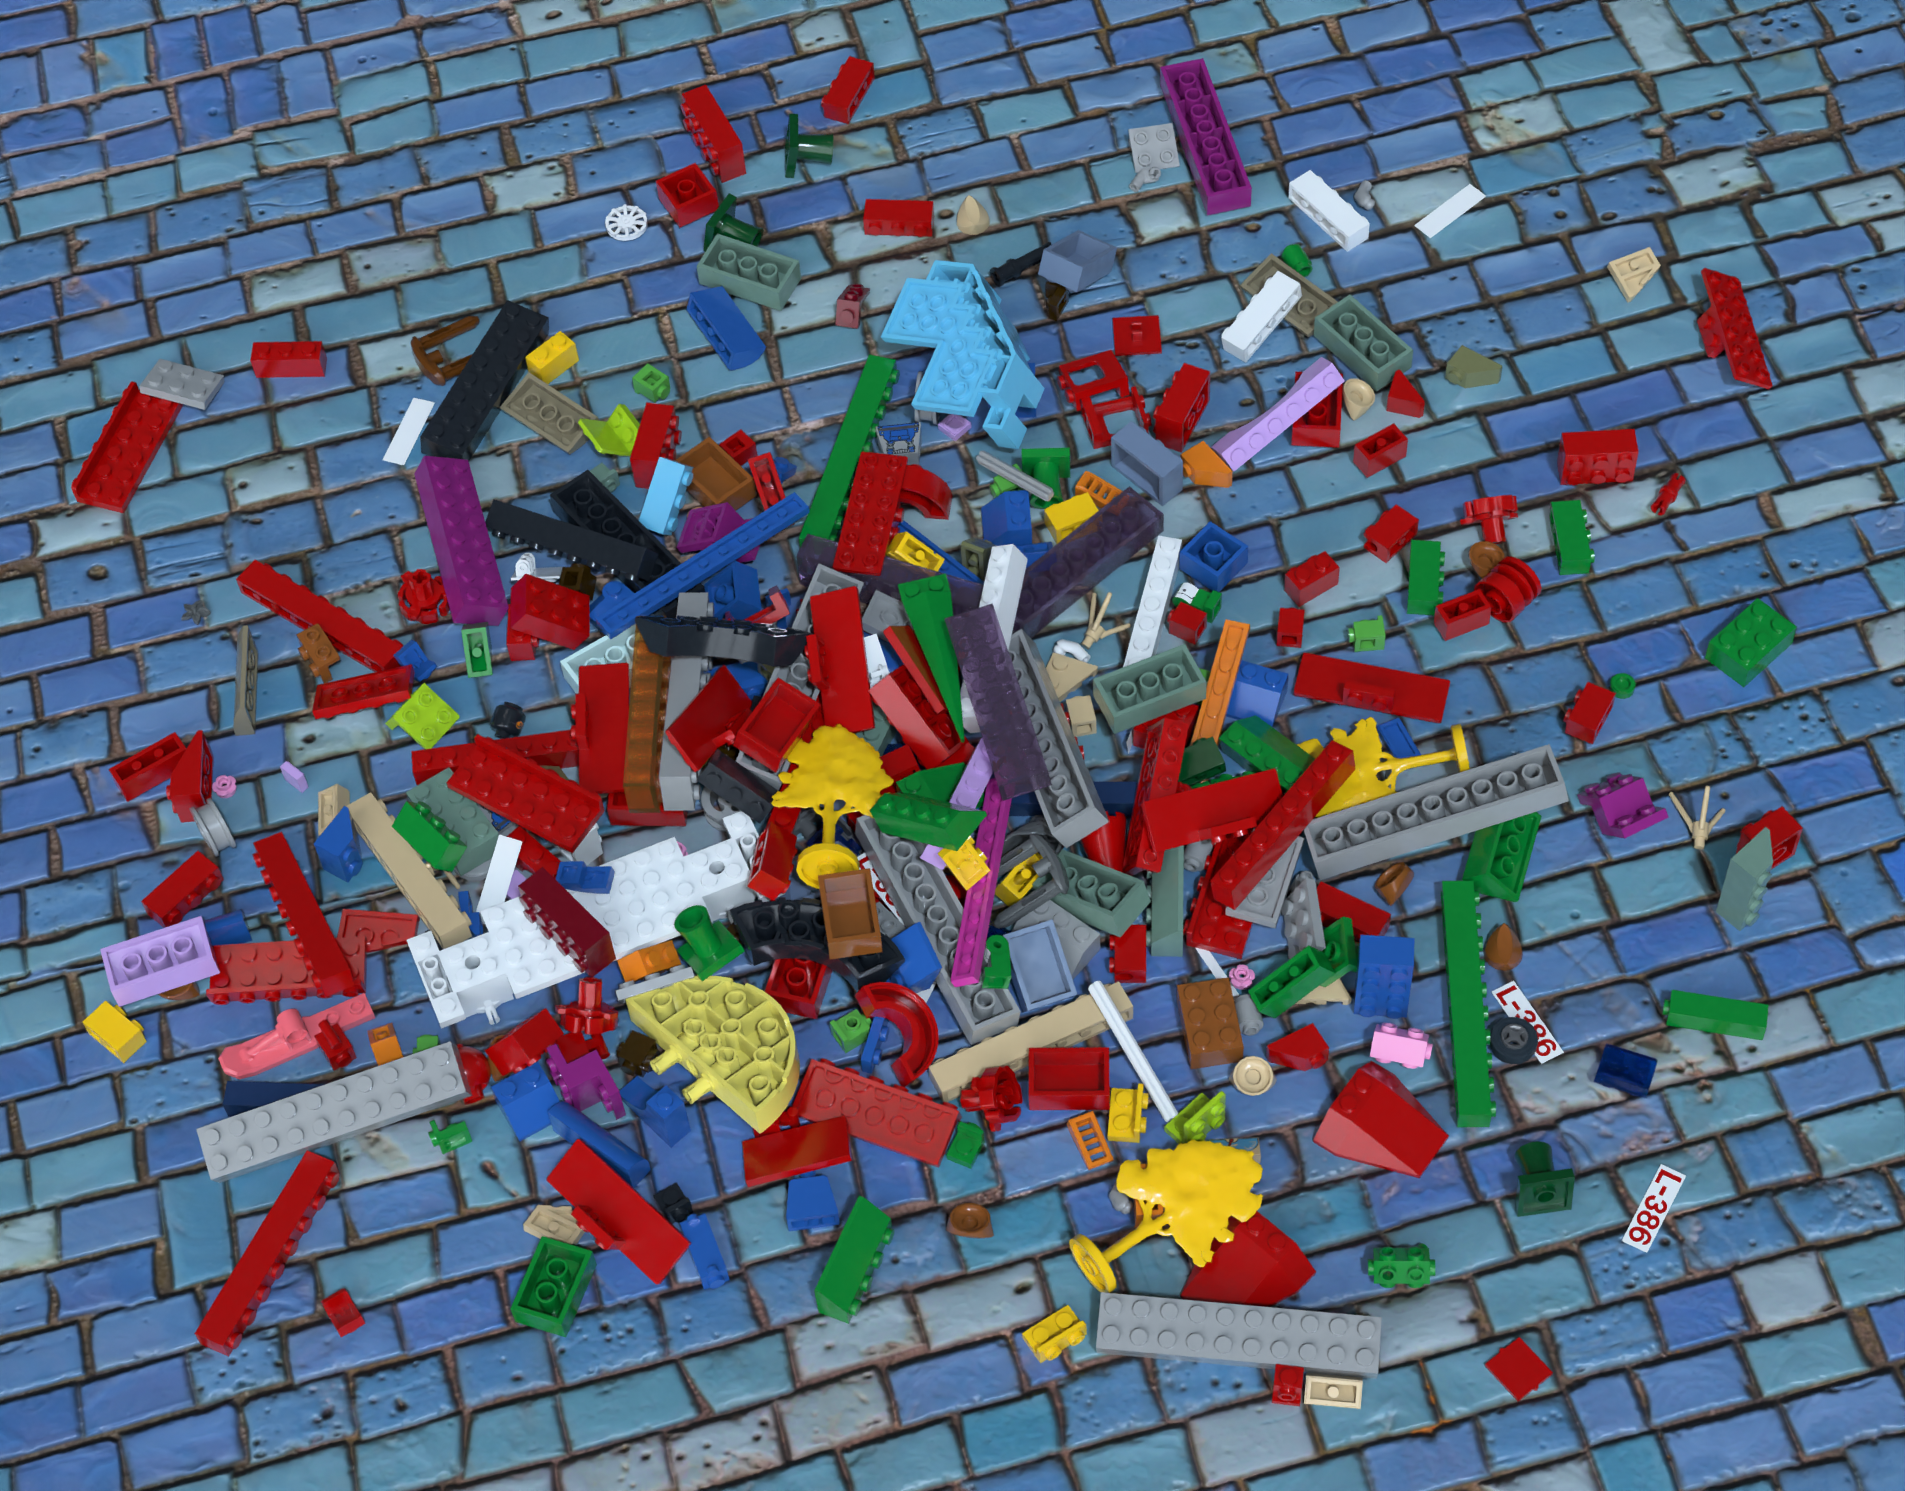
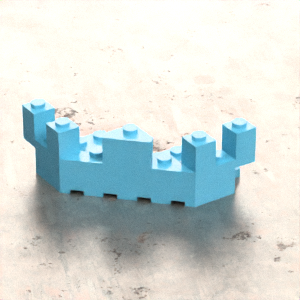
(974, 351)

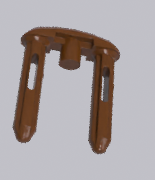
(428, 362)

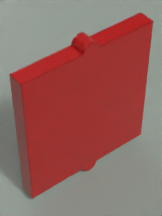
(1518, 1369)

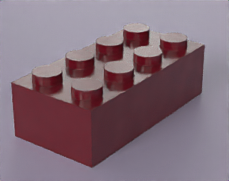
(566, 923)

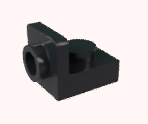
(673, 1204)

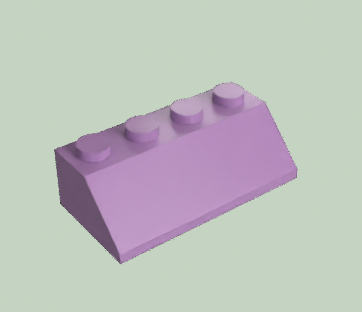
(159, 961)

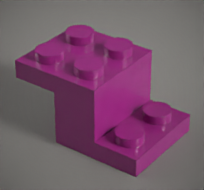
(709, 525)
(1622, 805)
(585, 1081)

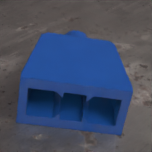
(811, 1203)

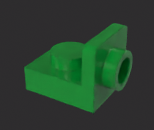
(451, 1138)
(966, 1144)

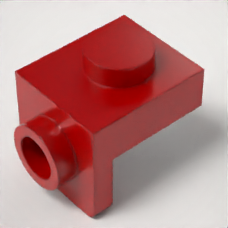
(342, 1312)

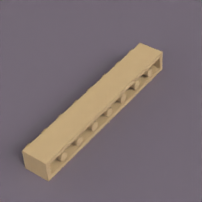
(409, 872)
(1057, 1029)

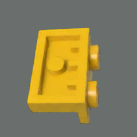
(966, 863)
(1126, 1114)
(1055, 1334)

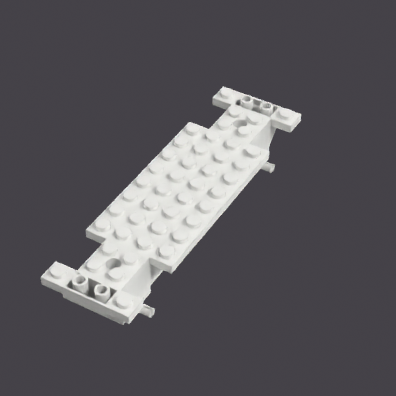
(638, 913)

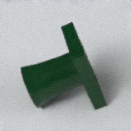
(802, 146)
(725, 224)
(1541, 1187)

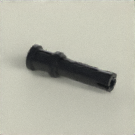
(1014, 267)

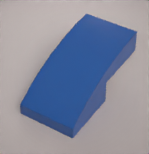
(580, 878)
(466, 905)

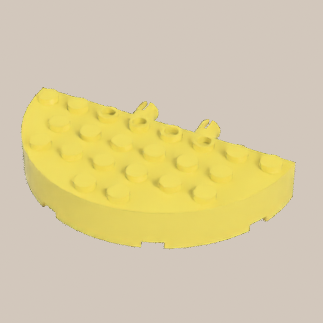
(728, 1039)

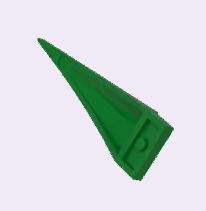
(926, 607)

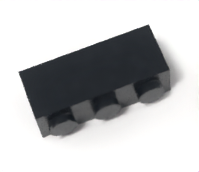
(737, 785)

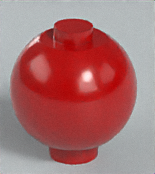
(477, 1072)

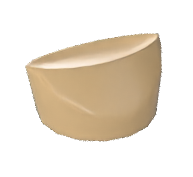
(972, 217)
(1357, 397)
(1253, 1076)

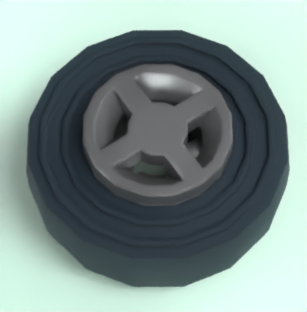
(1513, 1030)

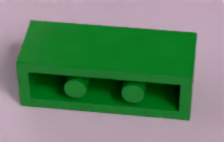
(1571, 537)
(1425, 577)
(429, 835)
(1291, 982)

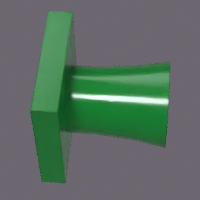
(1047, 467)
(708, 944)
(1340, 948)

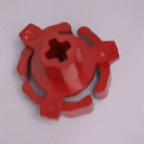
(1491, 513)
(422, 594)
(589, 1012)
(995, 1095)

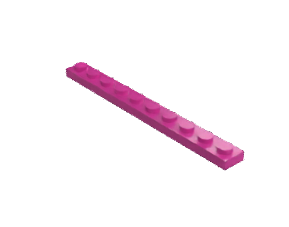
(981, 895)

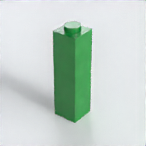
(1716, 1014)

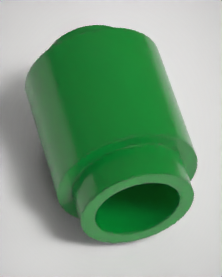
(1297, 259)

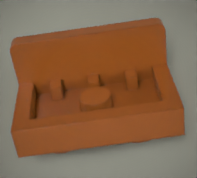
(318, 650)

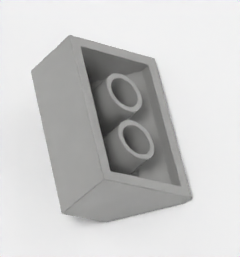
(1077, 939)

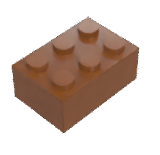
(717, 476)
(850, 913)
(1209, 1023)

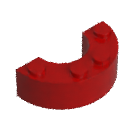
(926, 492)
(913, 1020)

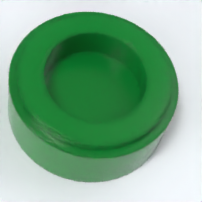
(1622, 685)

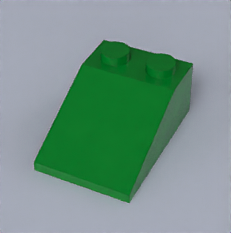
(935, 783)

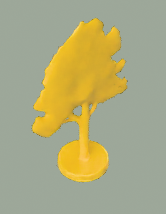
(831, 769)
(1363, 783)
(1197, 1187)

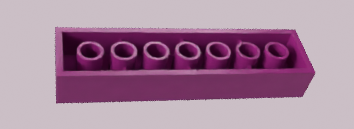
(1205, 136)
(461, 541)

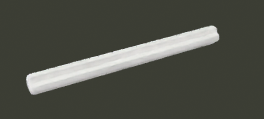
(1133, 1051)

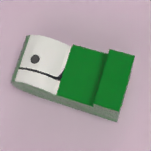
(1200, 599)
(997, 956)

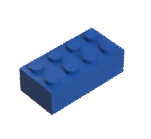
(1384, 976)

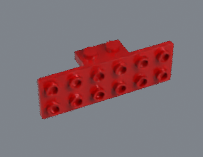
(1731, 328)
(871, 514)
(840, 660)
(1372, 687)
(710, 719)
(601, 726)
(1211, 810)
(617, 1212)

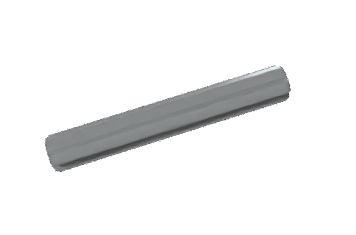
(1015, 475)

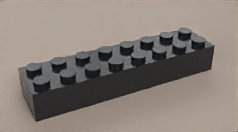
(484, 383)
(593, 507)

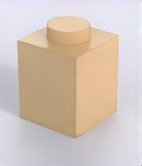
(1081, 715)

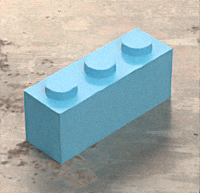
(666, 496)

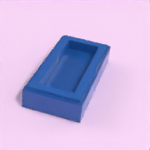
(1397, 739)

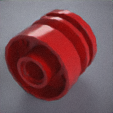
(1509, 588)

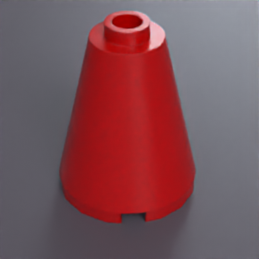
(1107, 843)

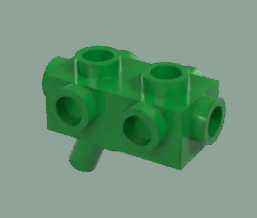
(1401, 1266)

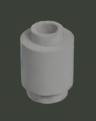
(1196, 854)
(1248, 1016)

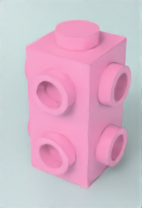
(1400, 1045)

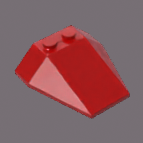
(1380, 1124)
(1253, 1269)

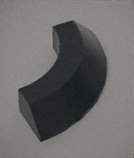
(722, 639)
(798, 931)

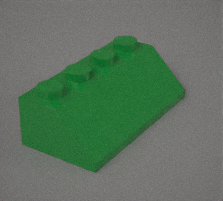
(1262, 748)
(926, 819)
(1502, 856)
(853, 1261)

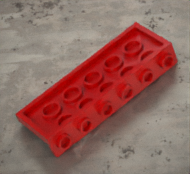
(124, 450)
(1156, 779)
(527, 793)
(1209, 925)
(277, 971)
(877, 1111)

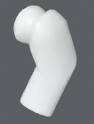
(1071, 647)

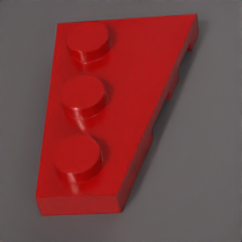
(381, 929)

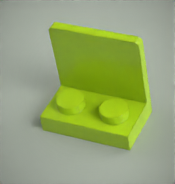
(615, 435)
(424, 717)
(1197, 1118)

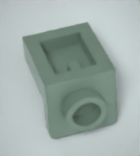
(607, 477)

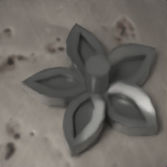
(195, 612)

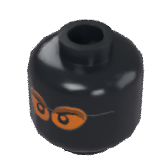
(507, 720)

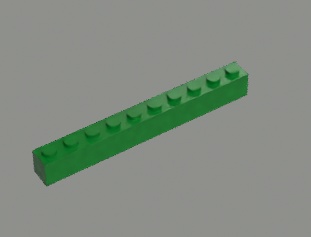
(855, 436)
(1466, 1005)

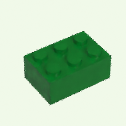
(1750, 642)
(553, 1286)

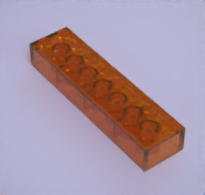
(645, 728)

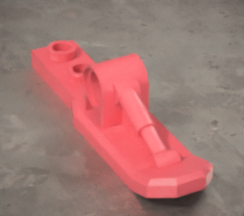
(291, 1038)

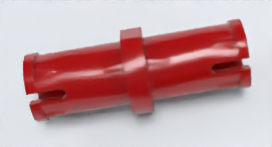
(1668, 494)

